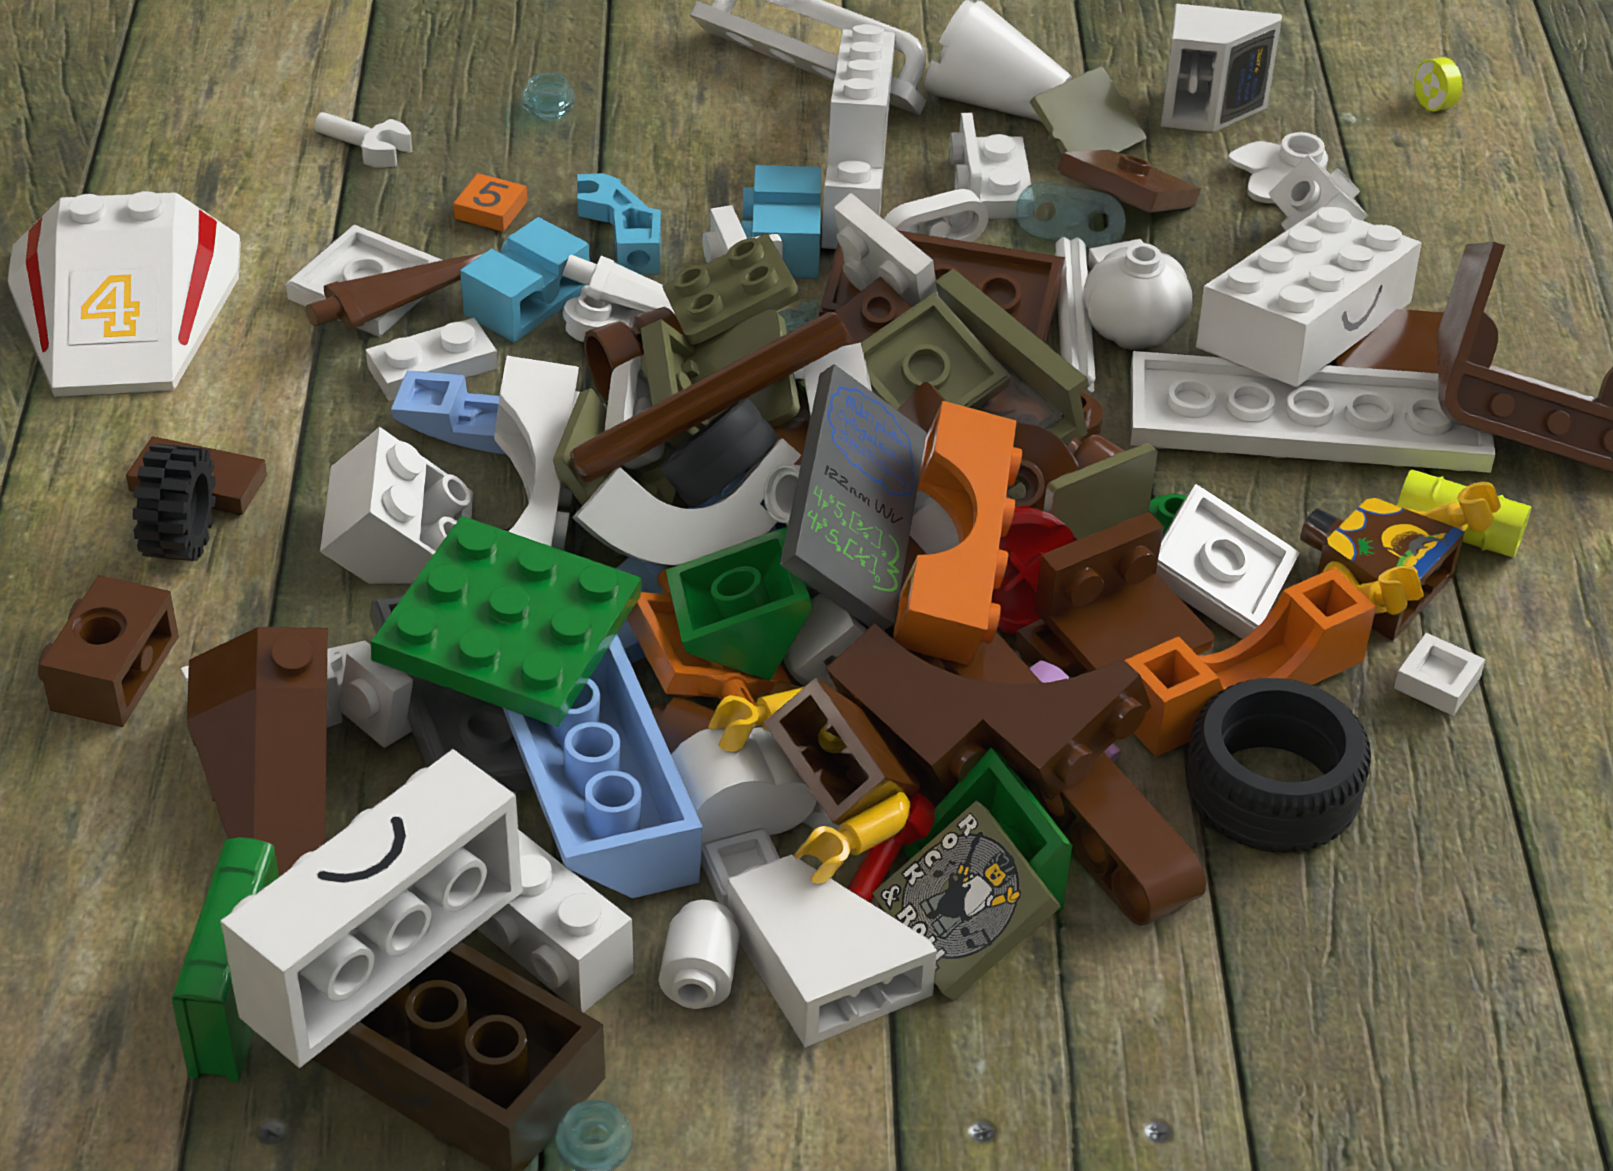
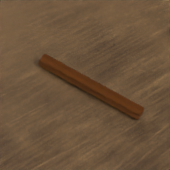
(708, 397)

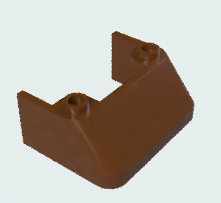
(1507, 401)

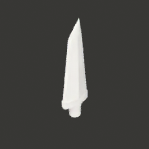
(616, 284)

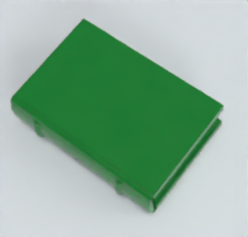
(204, 997)

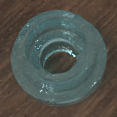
(548, 96)
(594, 1121)

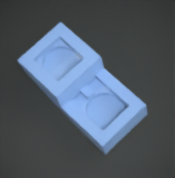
(444, 410)

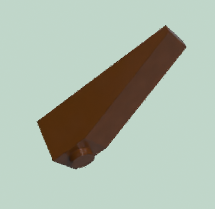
(264, 735)

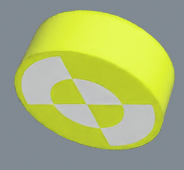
(1438, 84)

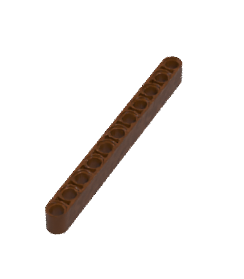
(1104, 816)

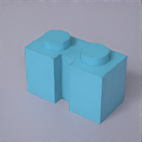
(787, 204)
(524, 282)

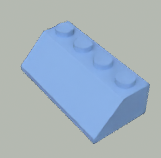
(613, 786)

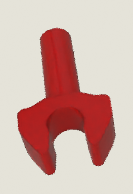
(880, 857)

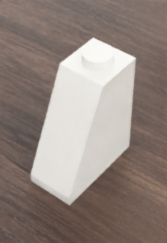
(826, 949)

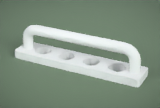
(720, 22)

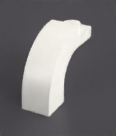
(653, 532)

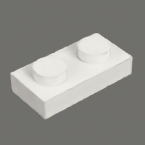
(450, 349)

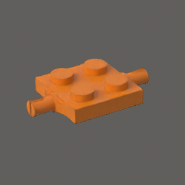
(681, 673)

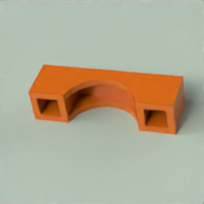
(949, 593)
(1305, 638)

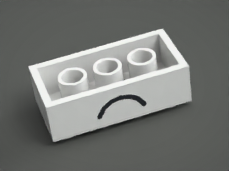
(1308, 295)
(373, 906)

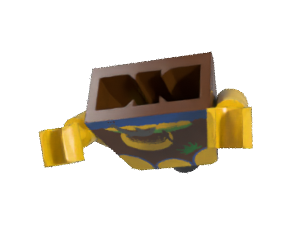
(1399, 553)
(840, 759)

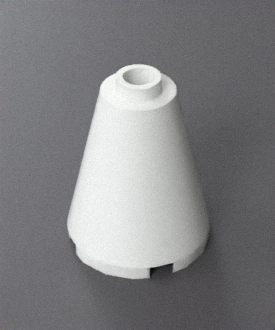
(991, 64)

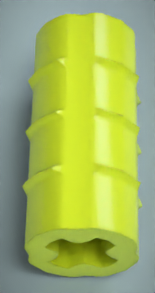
(1508, 523)

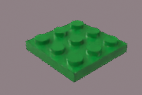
(507, 620)

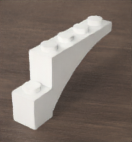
(858, 122)

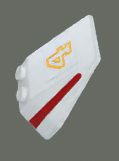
(121, 289)

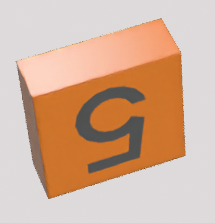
(490, 202)

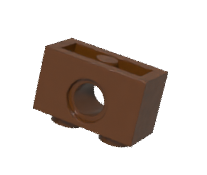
(108, 650)

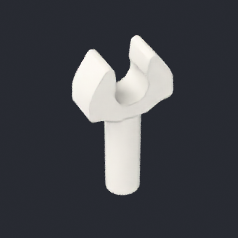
(377, 143)

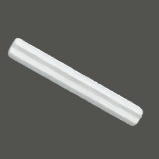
(1073, 318)

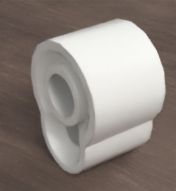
(742, 787)

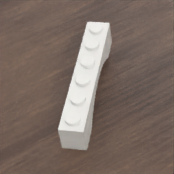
(529, 426)

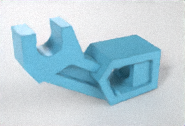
(634, 223)

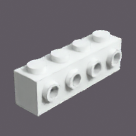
(563, 931)

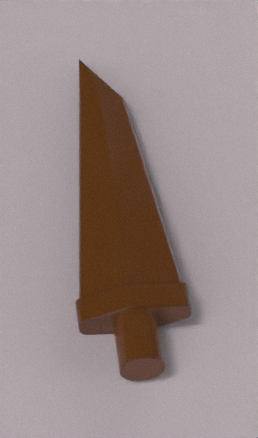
(378, 294)

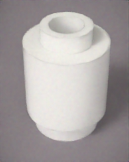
(700, 955)

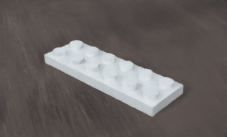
(1330, 416)

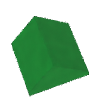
(740, 605)
(1018, 814)

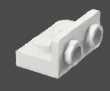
(989, 167)

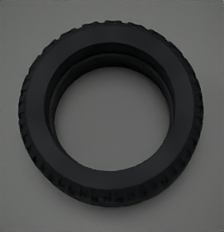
(1269, 811)

